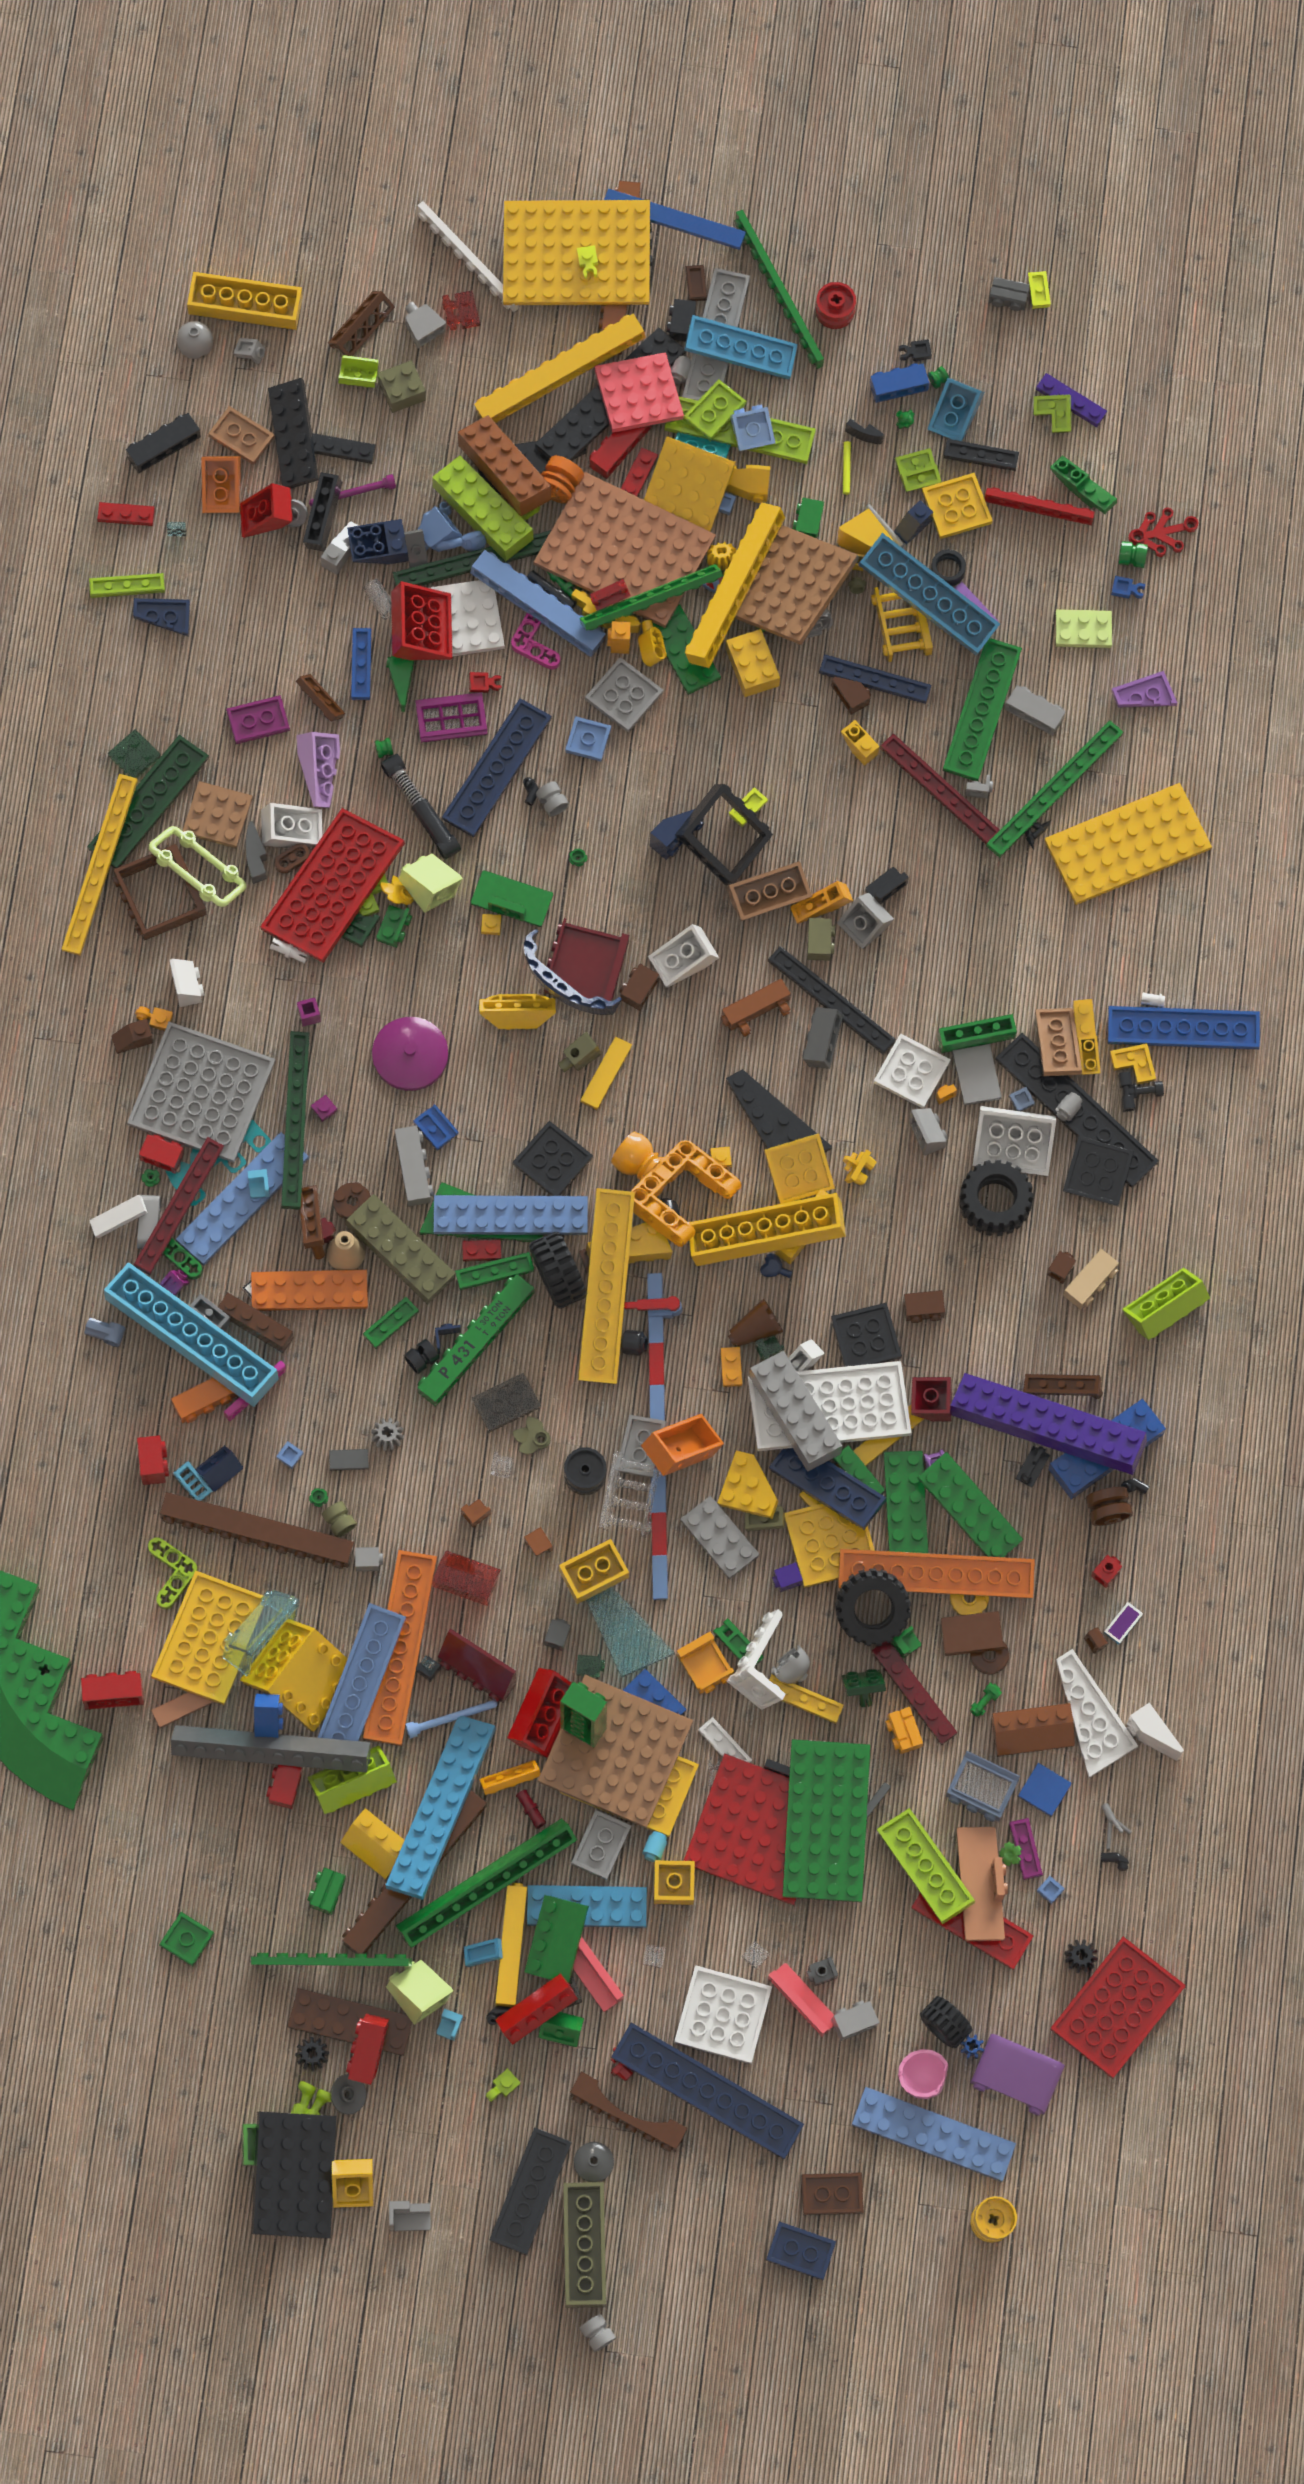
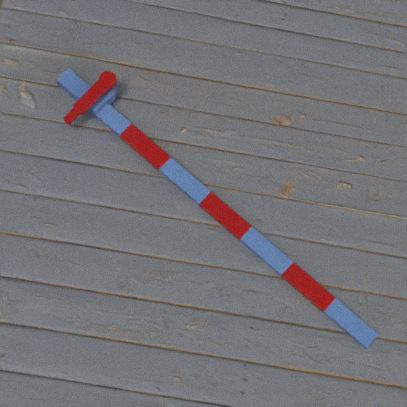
(658, 1309)

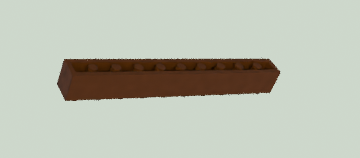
(256, 1530)
(389, 1903)

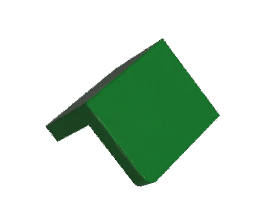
(906, 1642)

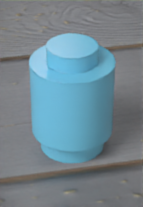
(655, 1846)

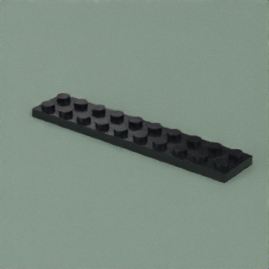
(589, 416)
(1091, 1121)

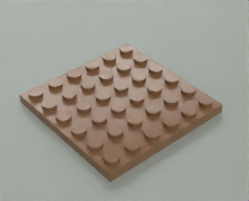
(795, 584)
(628, 1762)

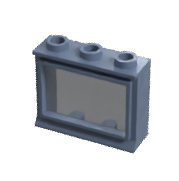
(982, 1787)

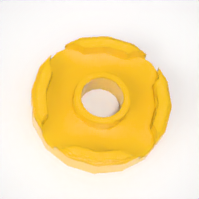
(964, 1608)

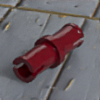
(531, 1809)

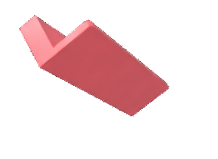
(596, 1978)
(802, 1998)

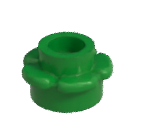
(577, 853)
(150, 1182)
(318, 1502)

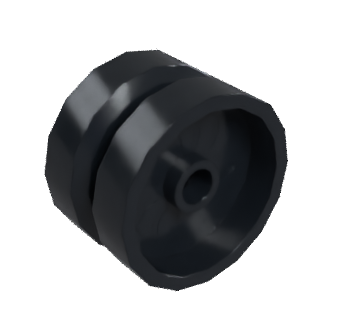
(585, 1482)

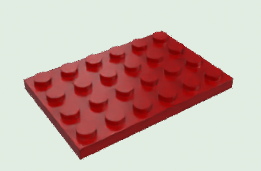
(1117, 2007)

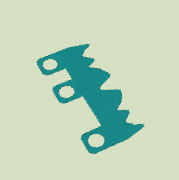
(253, 1131)

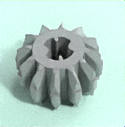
(382, 1439)

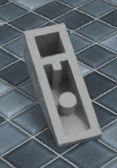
(337, 551)

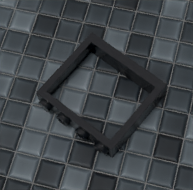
(703, 854)

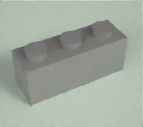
(1035, 710)

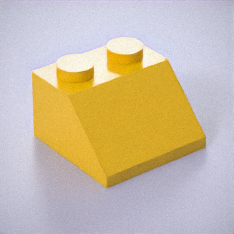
(352, 2183)

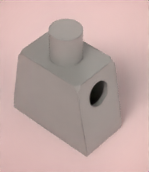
(423, 324)

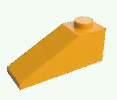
(822, 902)

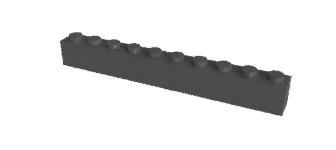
(284, 1750)

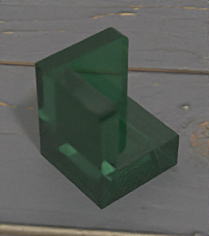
(768, 1347)

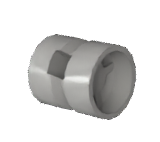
(553, 801)
(598, 2334)

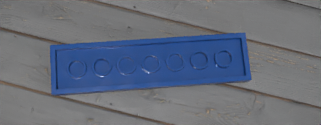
(1184, 1027)

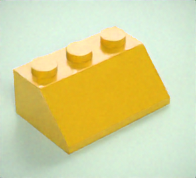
(373, 1843)

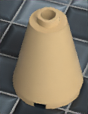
(345, 1252)

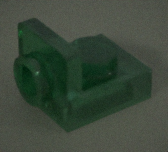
(590, 1665)

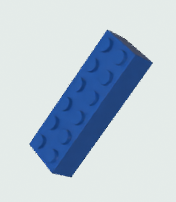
(1079, 1474)

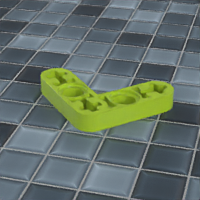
(178, 1574)

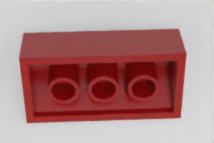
(539, 1714)

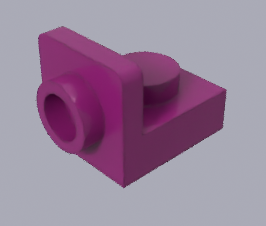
(174, 1281)

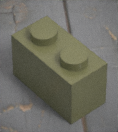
(819, 939)

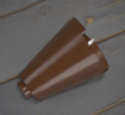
(756, 1324)

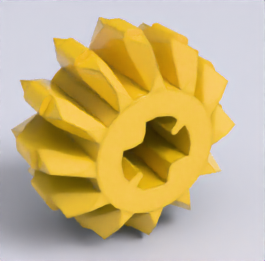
(720, 555)

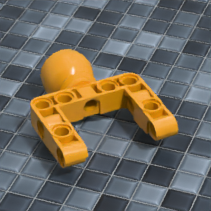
(637, 1158)

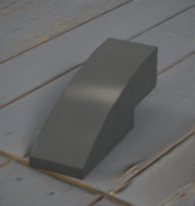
(255, 854)

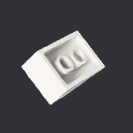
(290, 825)
(683, 955)
(1152, 1731)

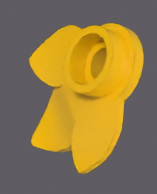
(396, 892)

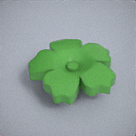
(1010, 1854)

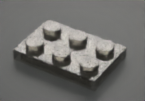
(506, 1402)

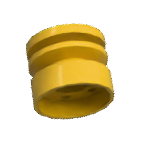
(992, 2208)

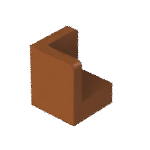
(475, 1512)
(538, 1542)

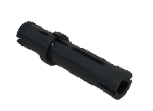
(549, 588)

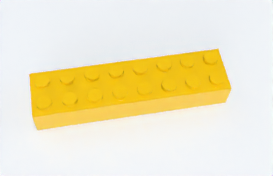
(767, 1229)

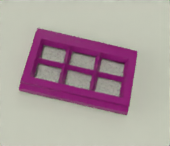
(451, 717)

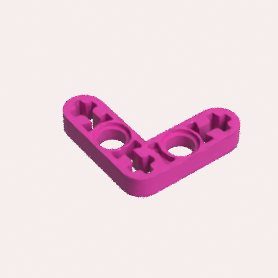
(529, 644)

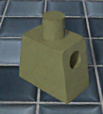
(585, 1048)

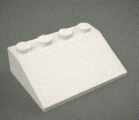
(1016, 1138)

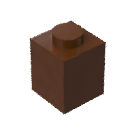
(1061, 1266)

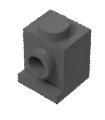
(829, 1975)

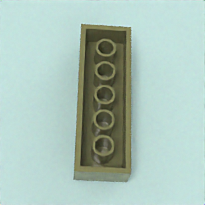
(400, 1249)
(584, 2245)

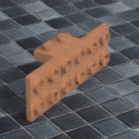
(984, 1878)

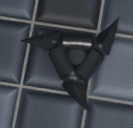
(1033, 835)

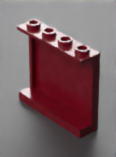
(588, 960)

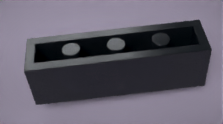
(163, 442)
(322, 511)

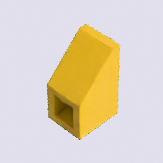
(860, 742)

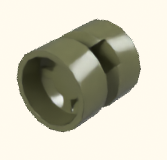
(337, 1516)

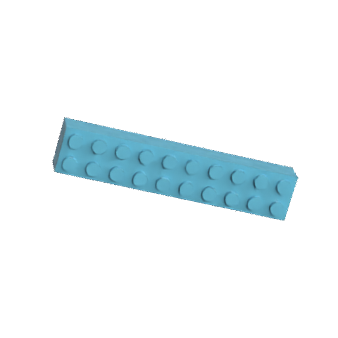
(191, 1334)

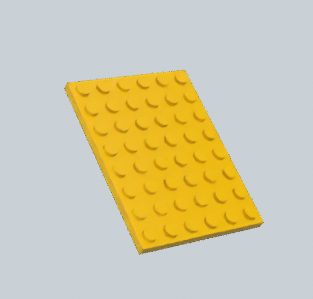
(543, 255)

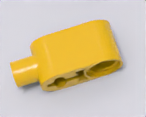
(651, 644)

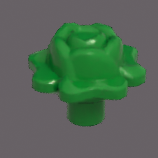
(905, 419)

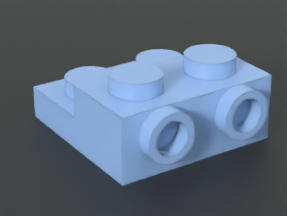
(752, 428)

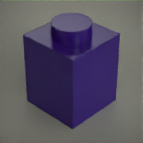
(787, 1577)

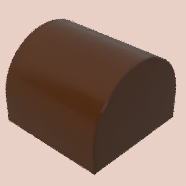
(1096, 1640)

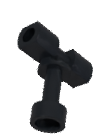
(1131, 1091)

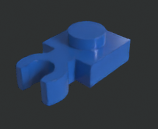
(1123, 588)

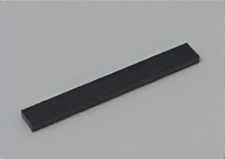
(831, 999)

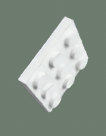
(912, 1071)

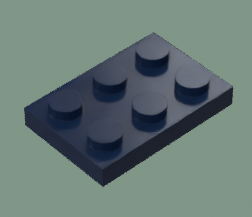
(801, 2250)

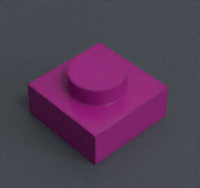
(324, 1108)

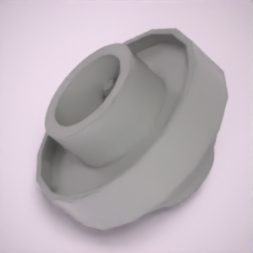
(299, 513)

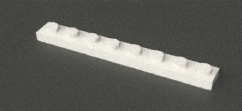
(463, 252)

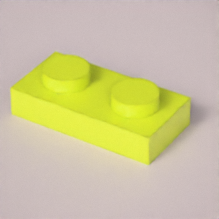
(1039, 290)
(754, 801)

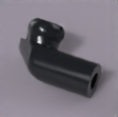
(1117, 1858)

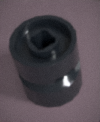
(421, 1356)

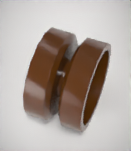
(1109, 1506)

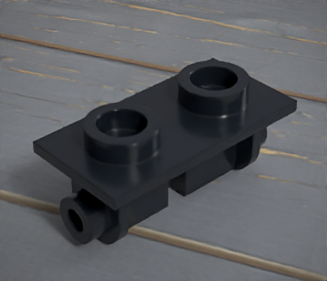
(1033, 1466)

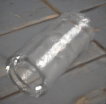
(379, 598)

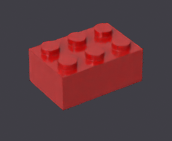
(112, 1690)
(367, 2048)

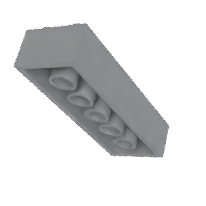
(795, 1411)

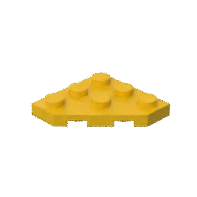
(748, 1488)

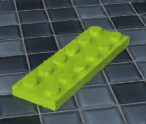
(926, 1866)

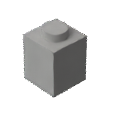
(368, 1559)

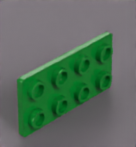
(512, 898)

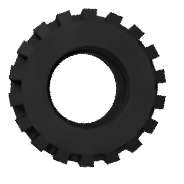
(946, 2022)

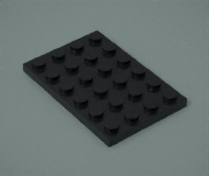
(293, 2175)

